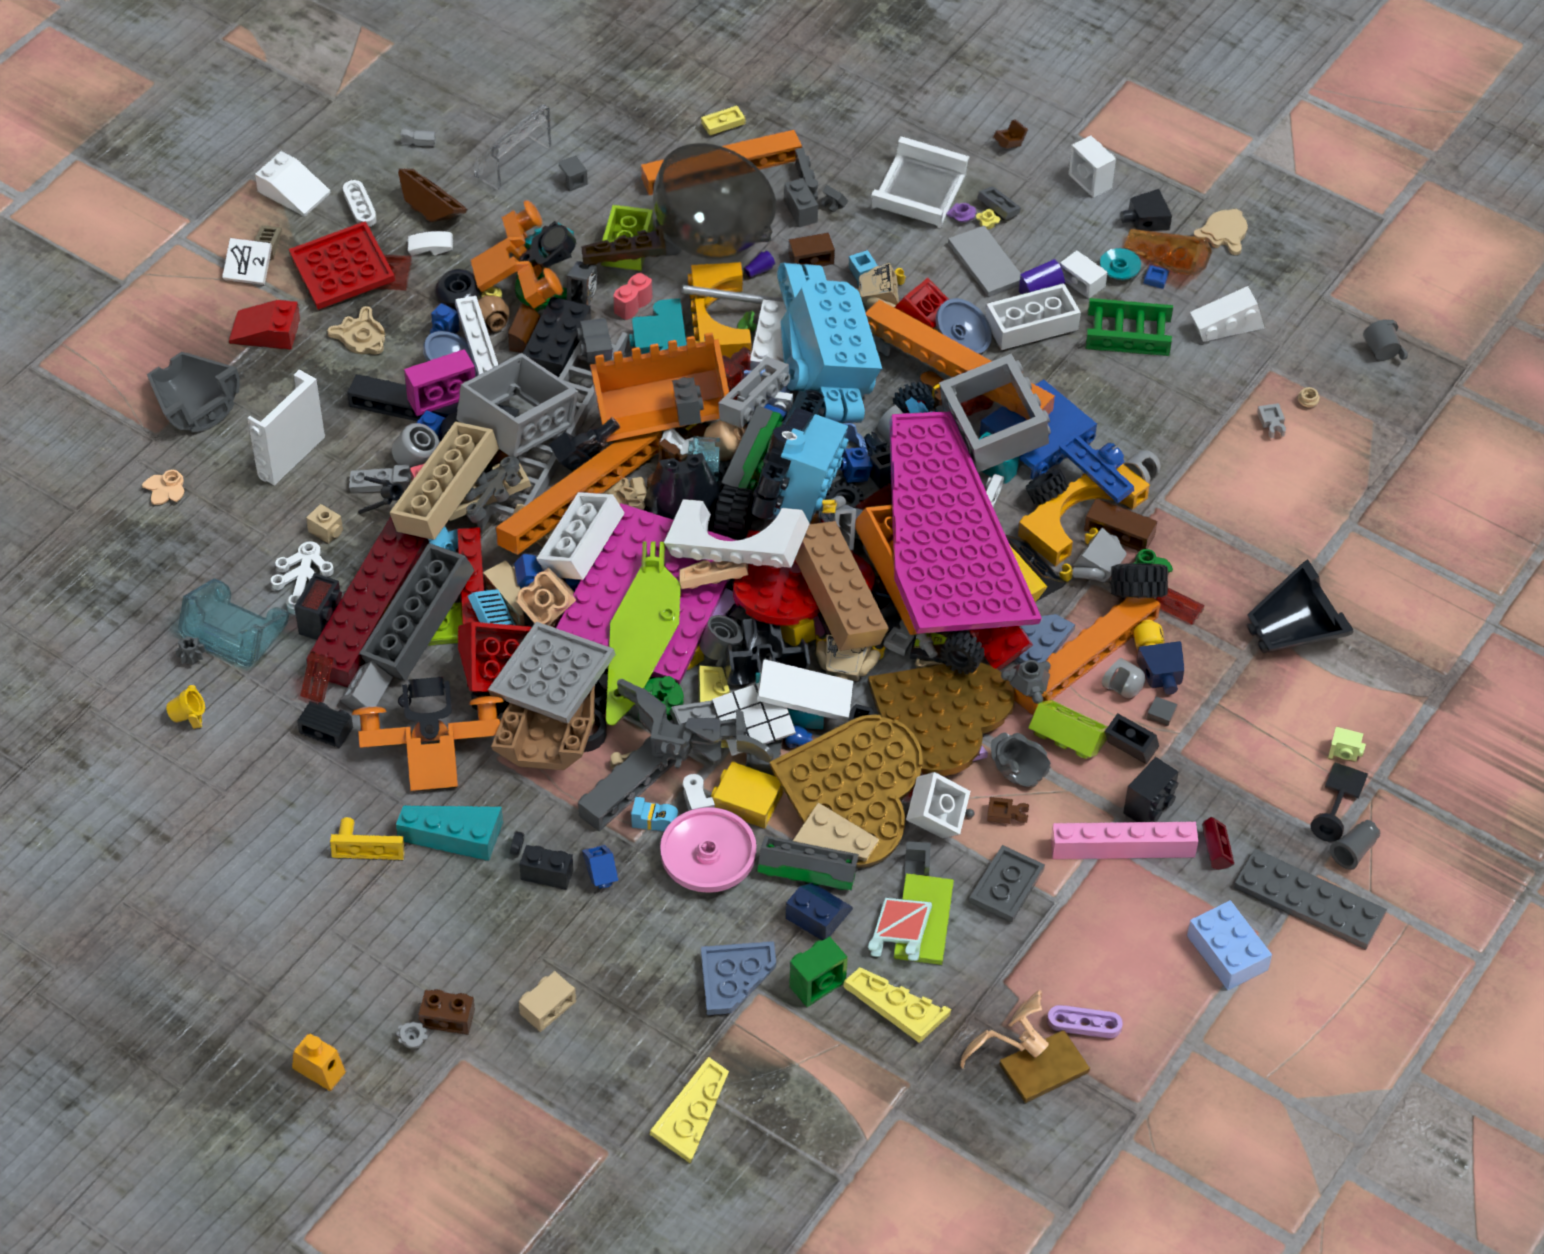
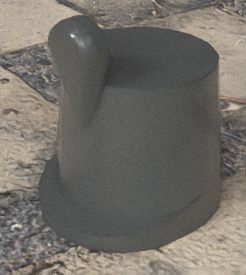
(1383, 340)
(716, 637)

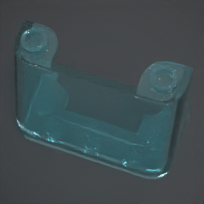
(226, 626)

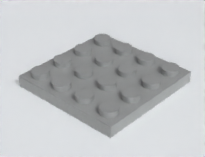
(552, 672)

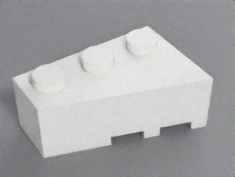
(1228, 316)

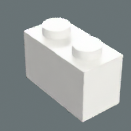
(1083, 274)

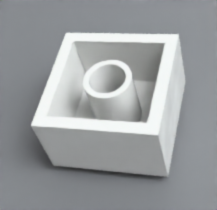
(1092, 166)
(938, 805)

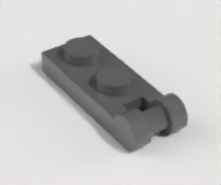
(803, 167)

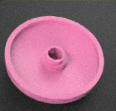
(708, 849)

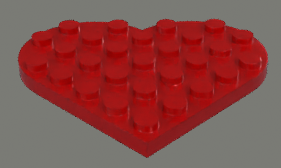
(782, 593)

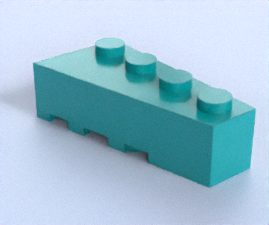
(452, 829)

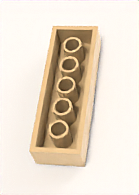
(444, 480)

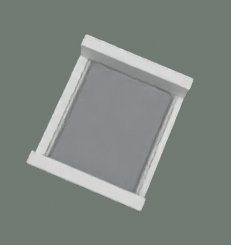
(921, 182)

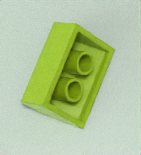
(1068, 728)

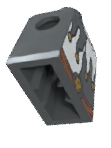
(581, 278)

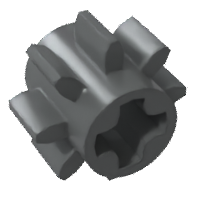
(190, 650)

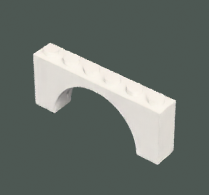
(773, 546)

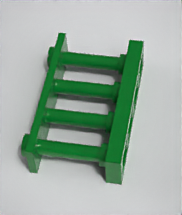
(1129, 342)

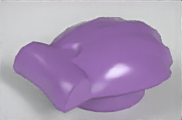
(962, 212)

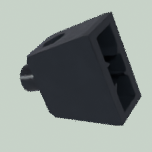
(1148, 212)

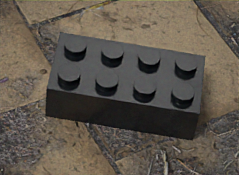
(556, 334)

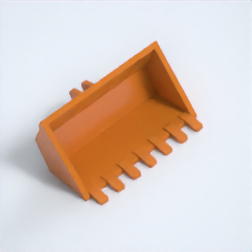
(640, 387)

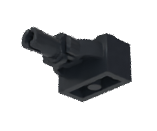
(577, 450)
(880, 459)

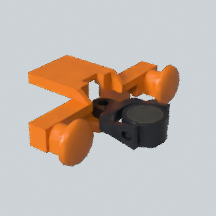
(496, 264)

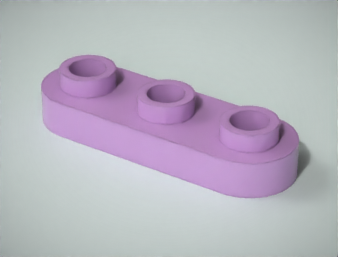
(1096, 1020)

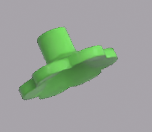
(747, 321)

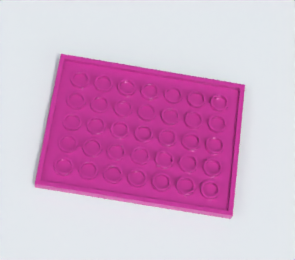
(612, 575)

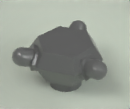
(1029, 678)

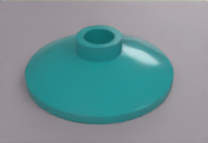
(1120, 263)

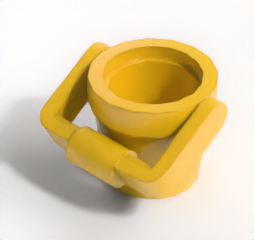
(187, 705)

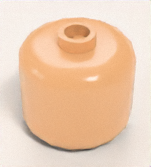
(729, 438)

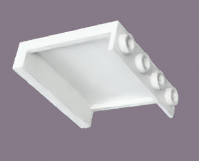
(288, 430)

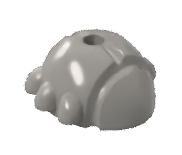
(414, 1031)

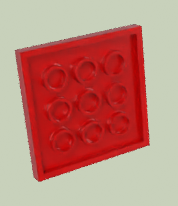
(341, 265)

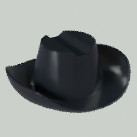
(456, 285)

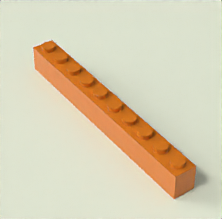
(943, 353)
(592, 477)

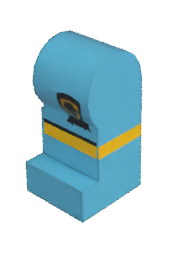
(652, 815)

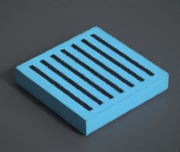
(490, 607)

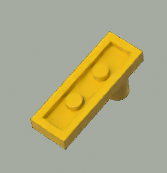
(364, 846)

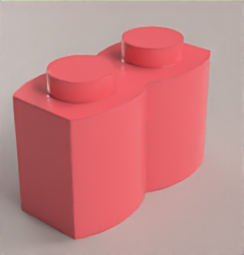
(632, 296)

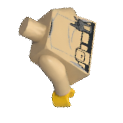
(881, 285)
(847, 663)

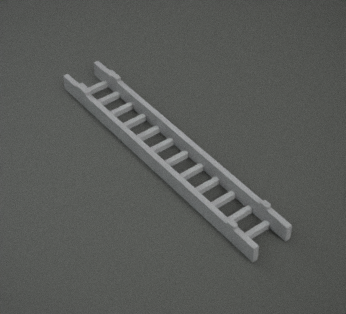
(550, 468)

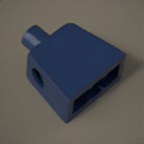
(1162, 665)

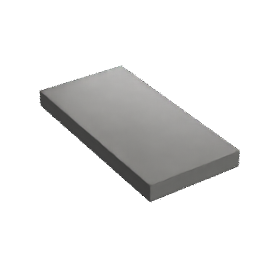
(985, 260)

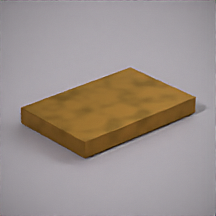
(1051, 1069)

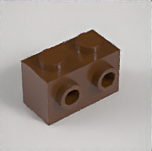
(447, 1011)

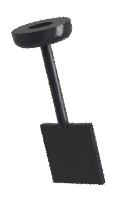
(1344, 781)

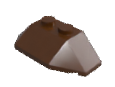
(428, 197)

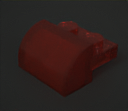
(735, 367)

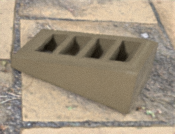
(264, 236)

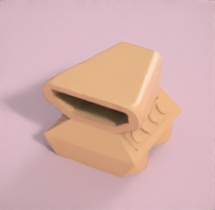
(546, 598)

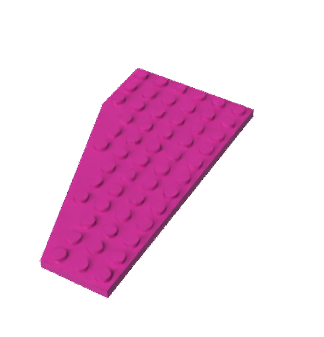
(946, 535)

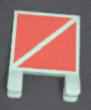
(901, 923)

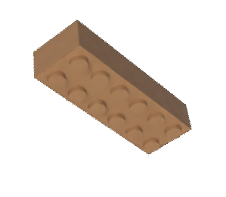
(839, 588)

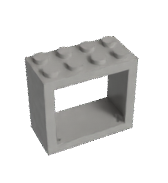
(551, 397)
(1010, 441)

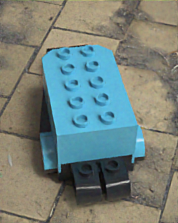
(800, 460)

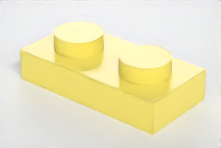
(723, 120)

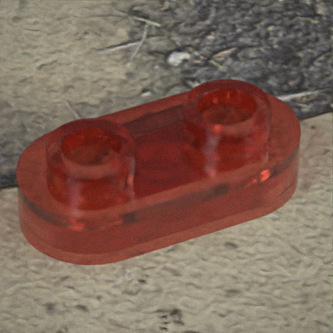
(976, 404)

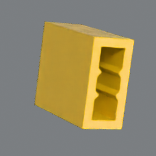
(748, 794)

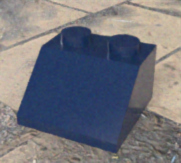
(816, 910)

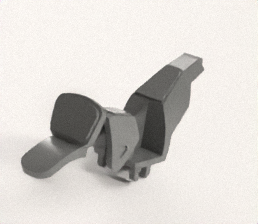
(702, 734)

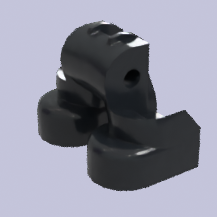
(761, 636)

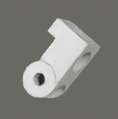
(694, 793)

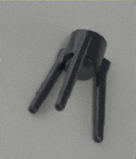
(389, 492)

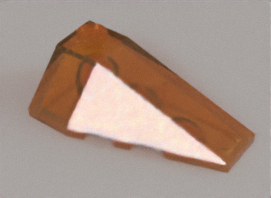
(1173, 252)

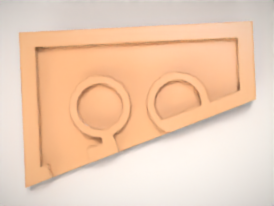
(711, 572)

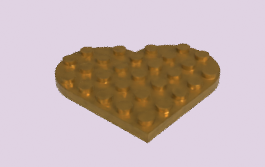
(945, 710)
(858, 774)

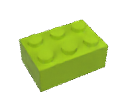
(627, 222)

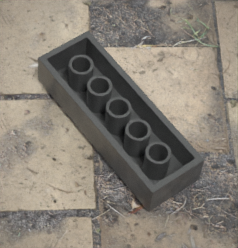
(417, 611)

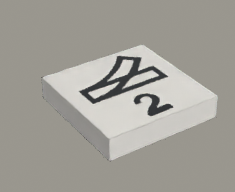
(247, 261)

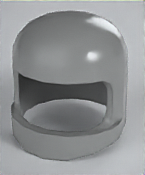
(1144, 463)
(1128, 675)

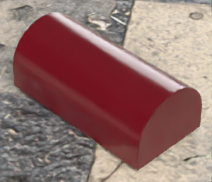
(1217, 844)

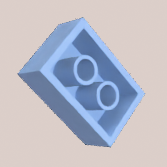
(1229, 945)

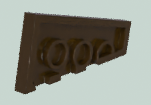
(623, 248)

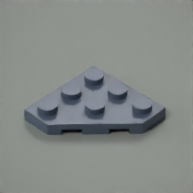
(1046, 637)
(734, 973)

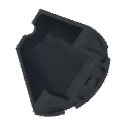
(681, 481)
(1296, 614)

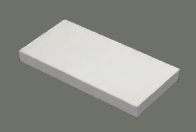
(805, 690)

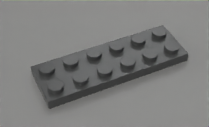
(1310, 898)

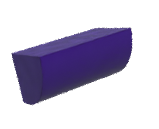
(1041, 277)

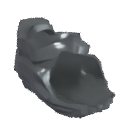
(1020, 759)

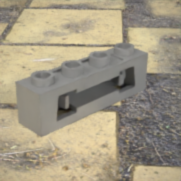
(754, 391)

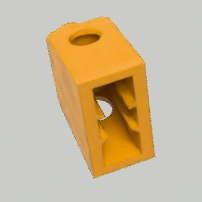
(314, 1059)

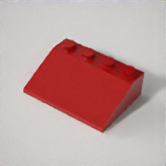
(486, 650)

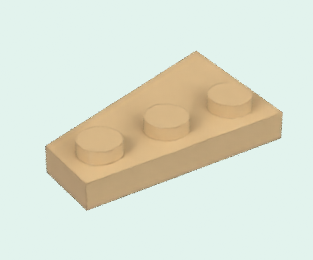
(832, 831)

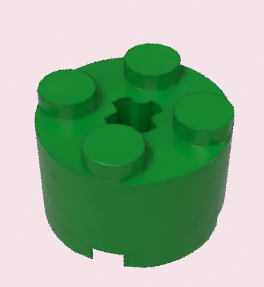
(666, 691)

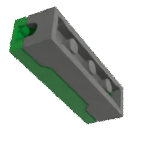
(749, 456)
(807, 863)

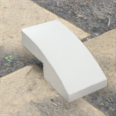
(436, 242)

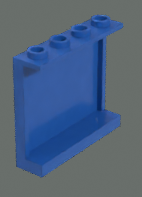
(1064, 422)

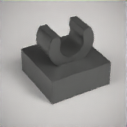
(833, 196)

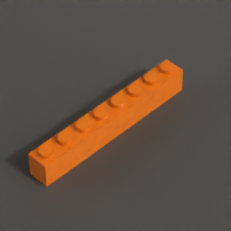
(761, 151)
(1093, 646)

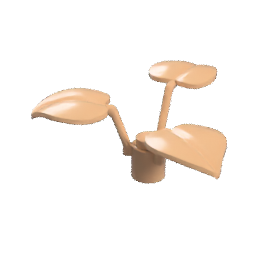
(1030, 1038)

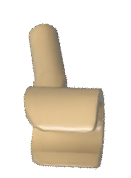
(617, 759)

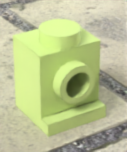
(1347, 744)

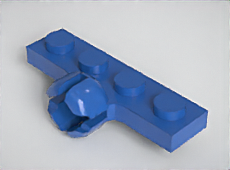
(1099, 465)

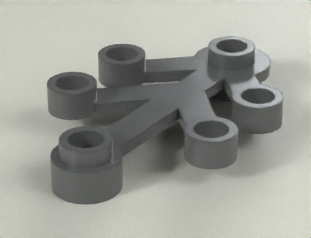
(508, 468)

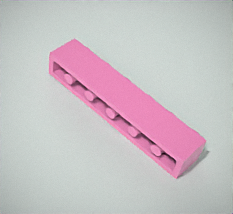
(1124, 840)

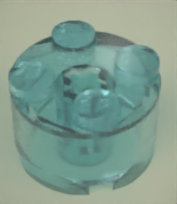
(706, 446)

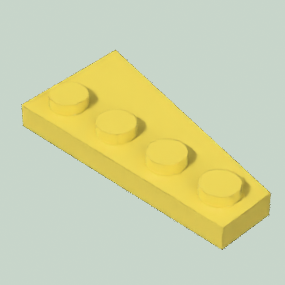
(712, 685)
(909, 1013)
(688, 1115)

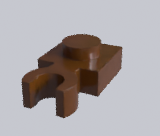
(1002, 810)

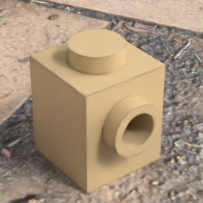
(324, 523)

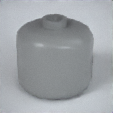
(414, 445)

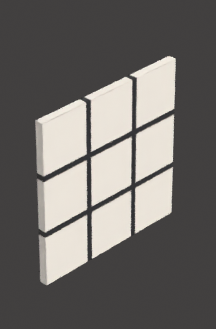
(762, 720)

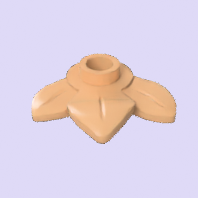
(165, 487)

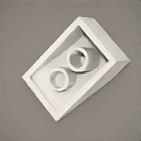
(290, 184)

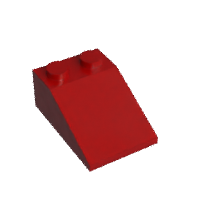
(923, 303)
(267, 325)

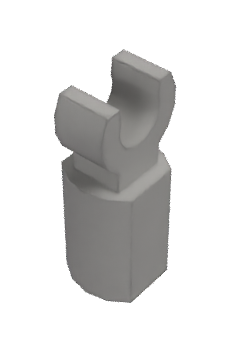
(421, 138)

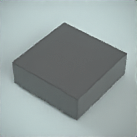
(1162, 711)

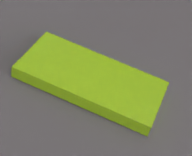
(939, 893)

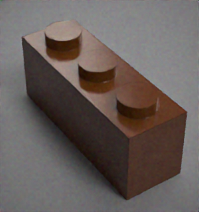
(1130, 528)

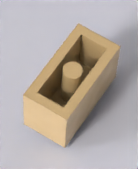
(547, 1001)

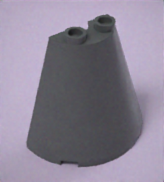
(195, 391)

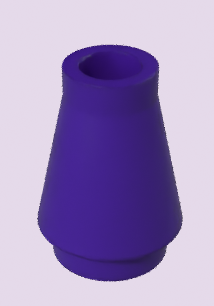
(760, 264)

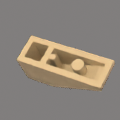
(504, 579)

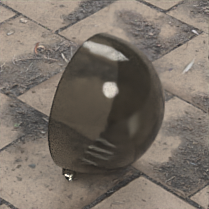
(713, 201)

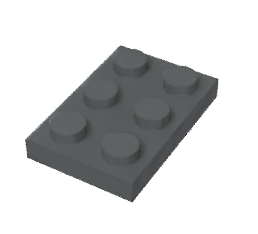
(1007, 883)

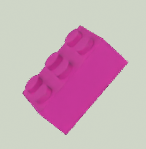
(438, 381)

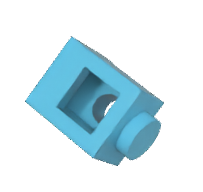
(861, 263)

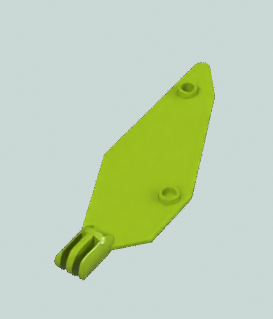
(641, 628)

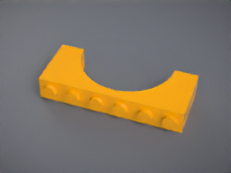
(720, 277)
(1043, 526)

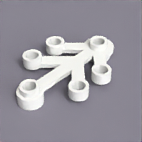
(307, 553)

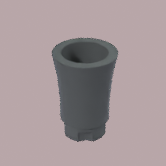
(1355, 844)

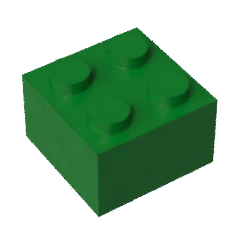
(818, 971)

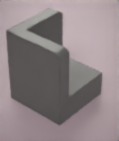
(575, 173)
(917, 858)

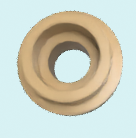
(1308, 397)

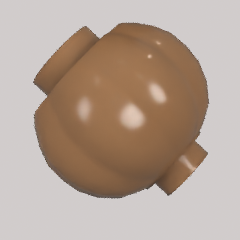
(494, 312)

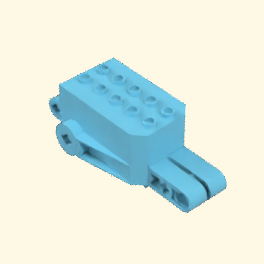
(827, 340)

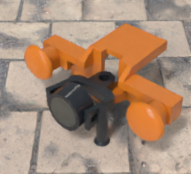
(429, 764)

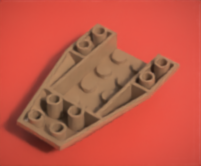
(541, 741)

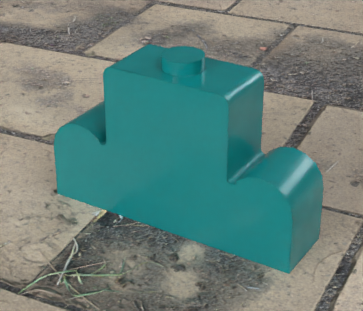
(660, 328)

